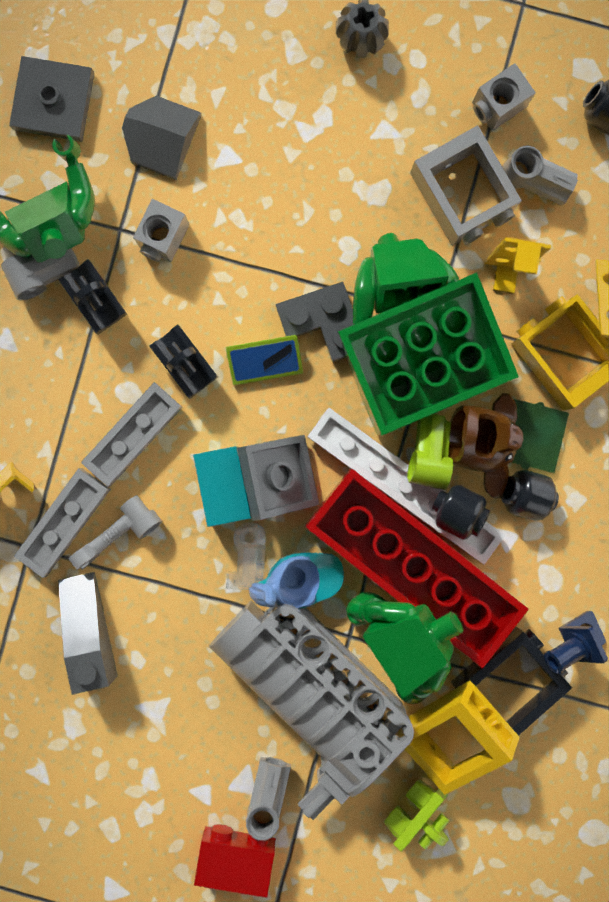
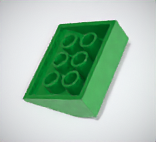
(427, 354)

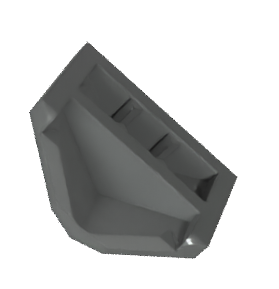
(159, 134)

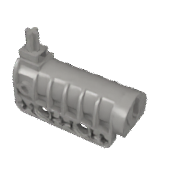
(314, 700)

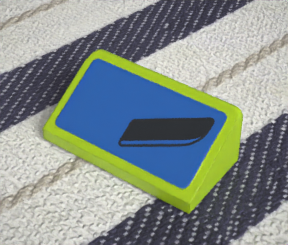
(264, 360)

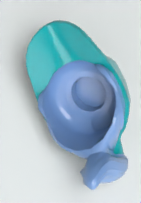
(299, 580)

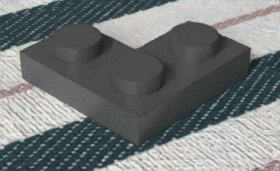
(321, 309)

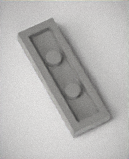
(131, 434)
(62, 522)

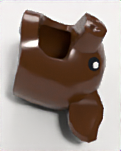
(486, 441)

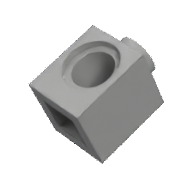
(508, 84)
(155, 217)

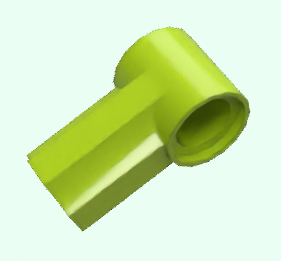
(430, 460)

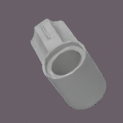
(543, 176)
(30, 278)
(267, 796)

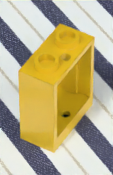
(589, 327)
(481, 721)

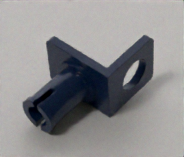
(579, 644)

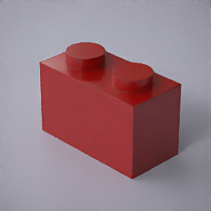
(234, 861)

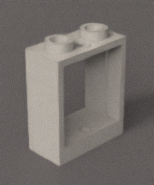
(449, 154)

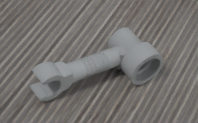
(136, 517)

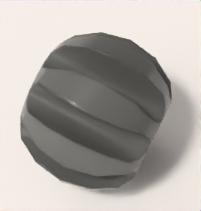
(362, 28)

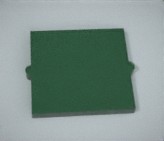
(542, 435)

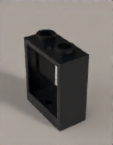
(541, 701)

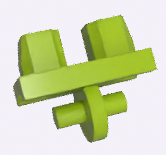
(406, 828)

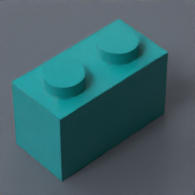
(222, 486)

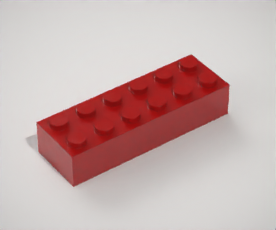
(415, 564)

